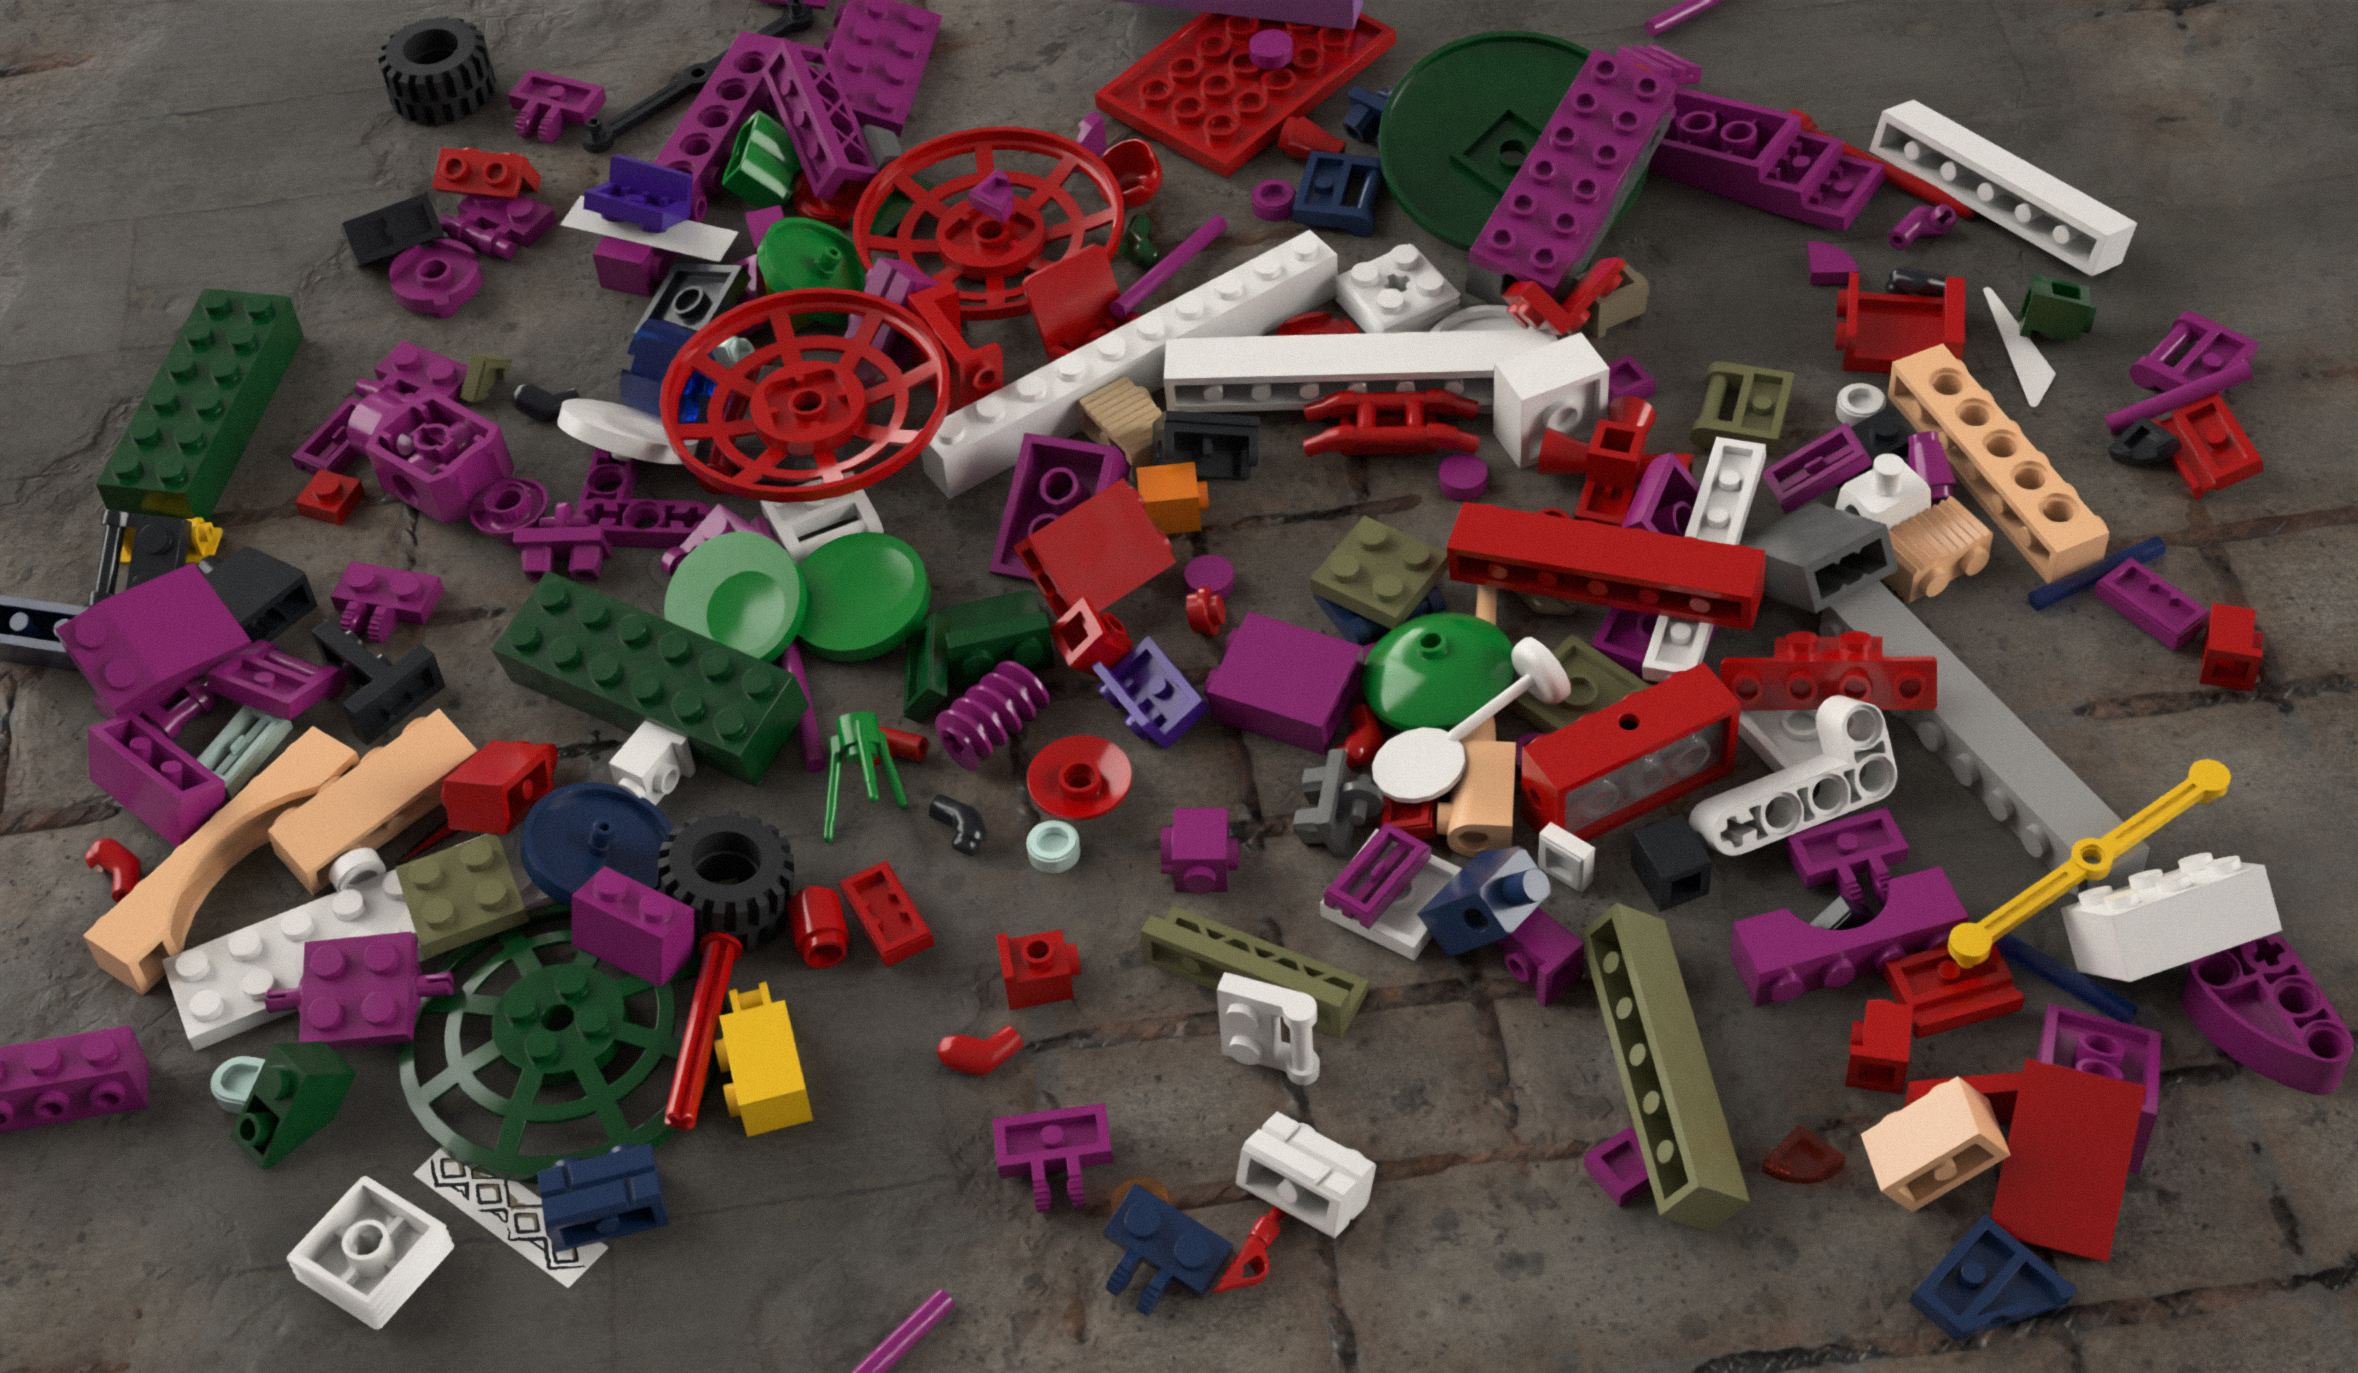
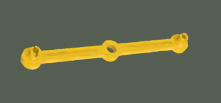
(1972, 942)

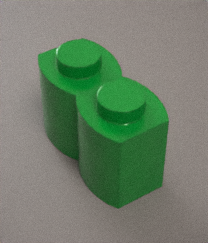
(762, 163)

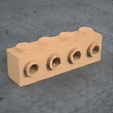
(372, 801)

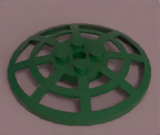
(545, 1055)

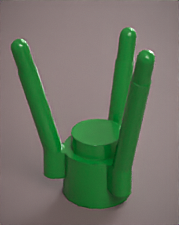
(861, 742)

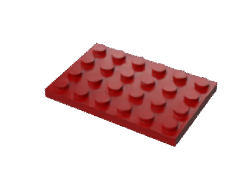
(1217, 105)

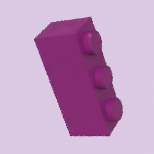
(153, 777)

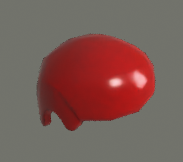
(1135, 170)

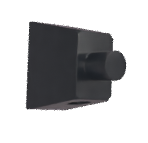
(259, 591)

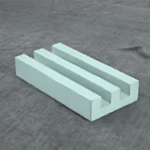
(247, 751)

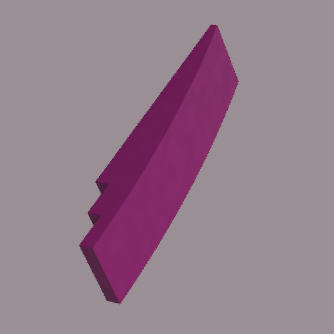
(1763, 160)

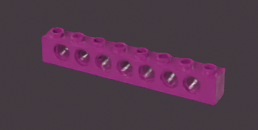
(697, 147)

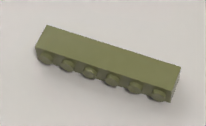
(1664, 1069)

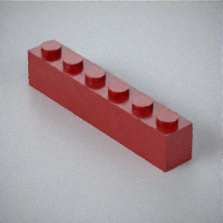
(1607, 565)

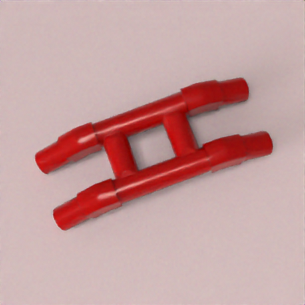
(1414, 431)

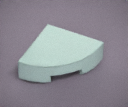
(732, 351)

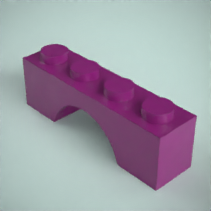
(1787, 957)

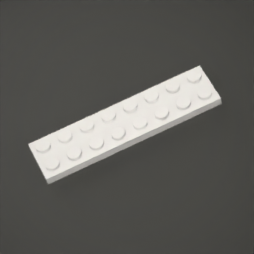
(225, 980)

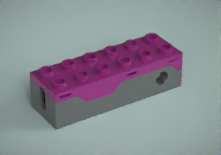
(1573, 180)

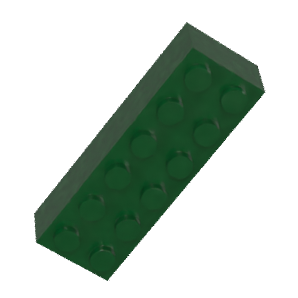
(202, 406)
(644, 668)

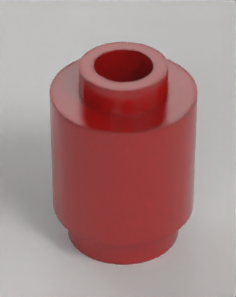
(818, 926)

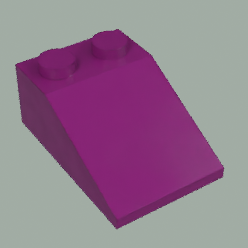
(1047, 483)
(152, 640)
(2109, 1050)

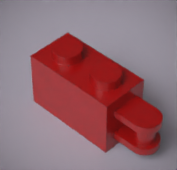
(498, 786)

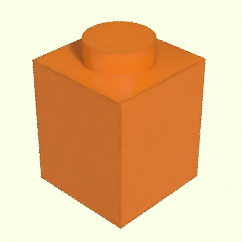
(1173, 496)

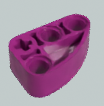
(2269, 1014)

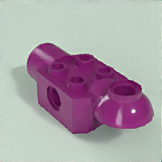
(446, 463)

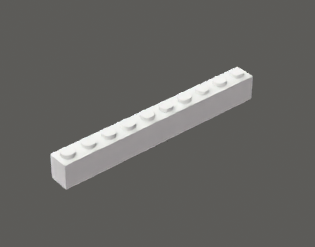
(1240, 303)

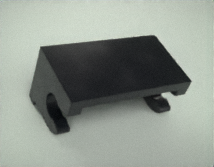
(391, 229)
(1217, 443)

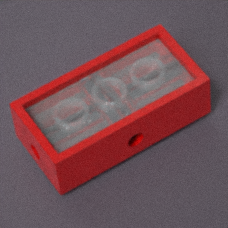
(1631, 755)

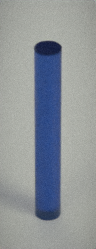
(2091, 574)
(2066, 978)

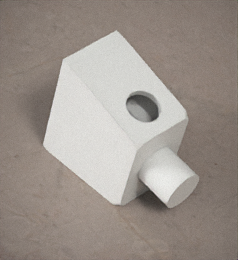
(1886, 492)

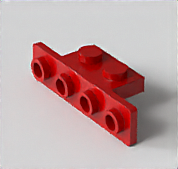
(1815, 668)

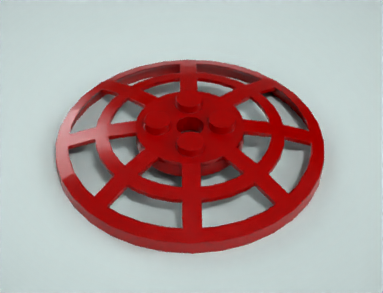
(963, 227)
(781, 394)

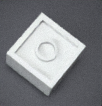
(1549, 387)

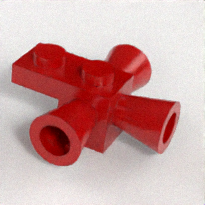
(1611, 462)

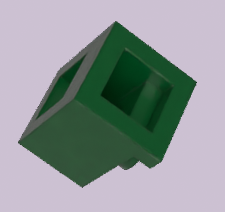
(2056, 309)

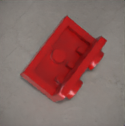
(484, 174)

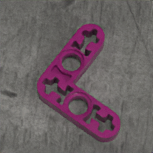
(619, 506)

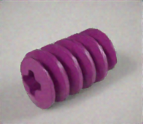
(989, 712)

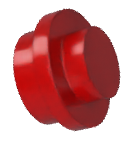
(1205, 611)

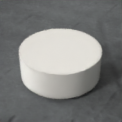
(1859, 402)
(355, 868)

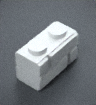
(1305, 1174)

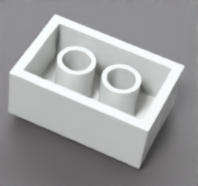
(2170, 917)

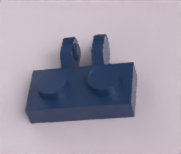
(1166, 1242)

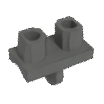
(1342, 802)

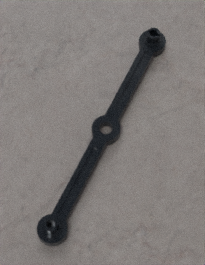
(600, 137)

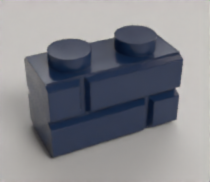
(602, 1196)

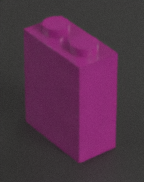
(1285, 682)

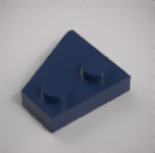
(1989, 1284)

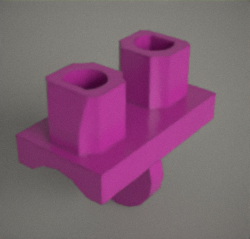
(563, 539)

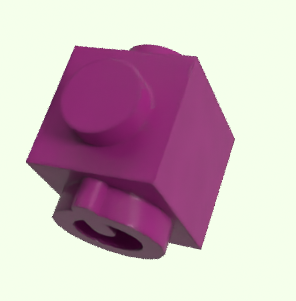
(1199, 850)

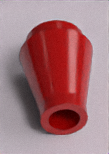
(1302, 136)

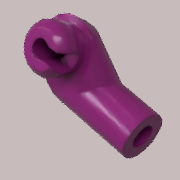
(1922, 222)

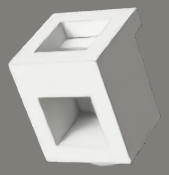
(652, 762)

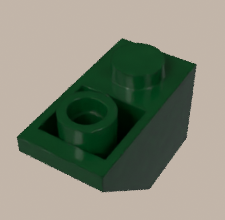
(291, 1100)

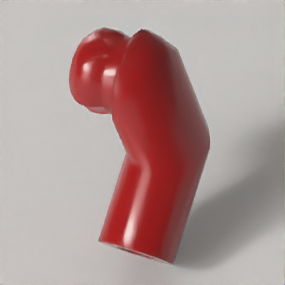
(118, 860)

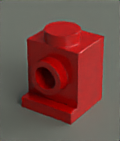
(1089, 637)
(2231, 648)
(1037, 968)
(1880, 1047)

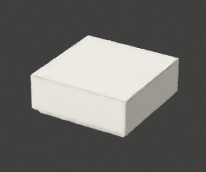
(1566, 857)

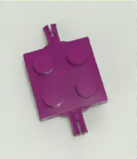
(360, 990)

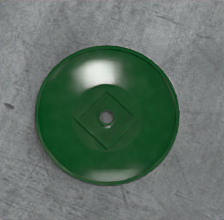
(1459, 116)

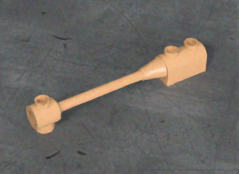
(1483, 799)

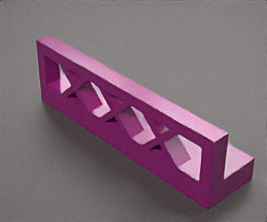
(809, 118)

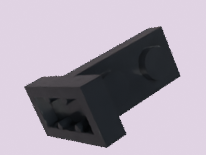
(385, 690)

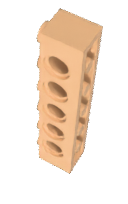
(1998, 464)

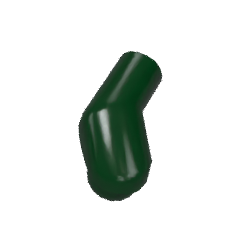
(1135, 244)

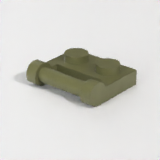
(1758, 410)

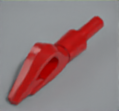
(1253, 1253)

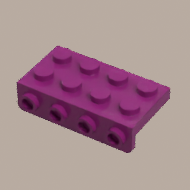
(881, 57)

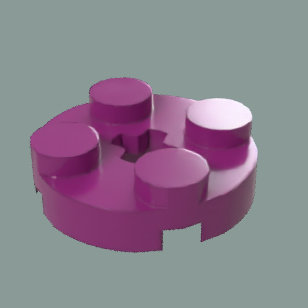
(435, 277)

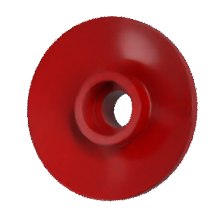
(1077, 763)

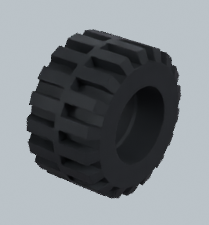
(437, 70)
(726, 849)

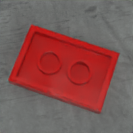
(2067, 1158)

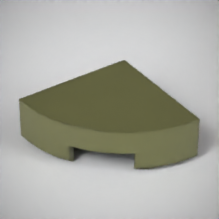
(483, 373)

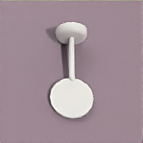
(1431, 761)

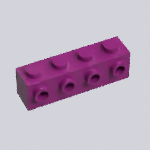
(72, 1078)

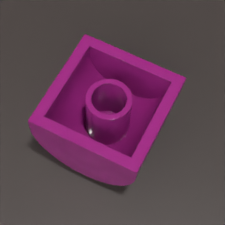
(1663, 498)

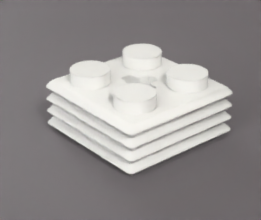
(1396, 293)
(402, 1248)

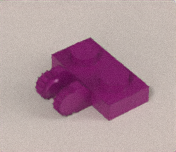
(555, 99)
(386, 595)
(1848, 849)
(1053, 1143)

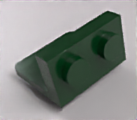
(996, 631)

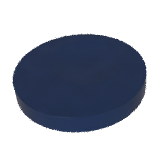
(591, 827)

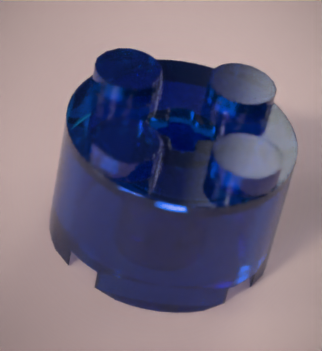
(654, 349)

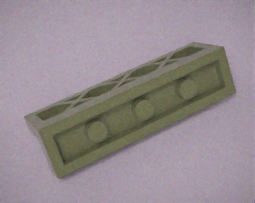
(1206, 949)

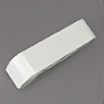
(1793, 787)

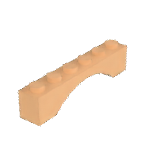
(160, 908)

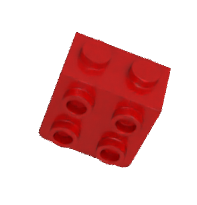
(1074, 301)
(1535, 308)

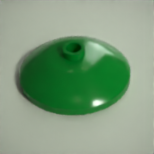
(1436, 671)

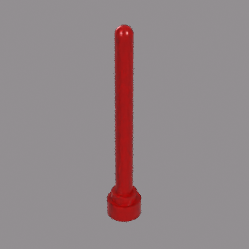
(1895, 175)

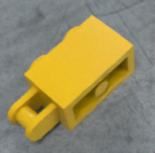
(763, 1063)

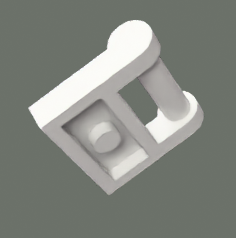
(801, 518)
(1252, 1026)

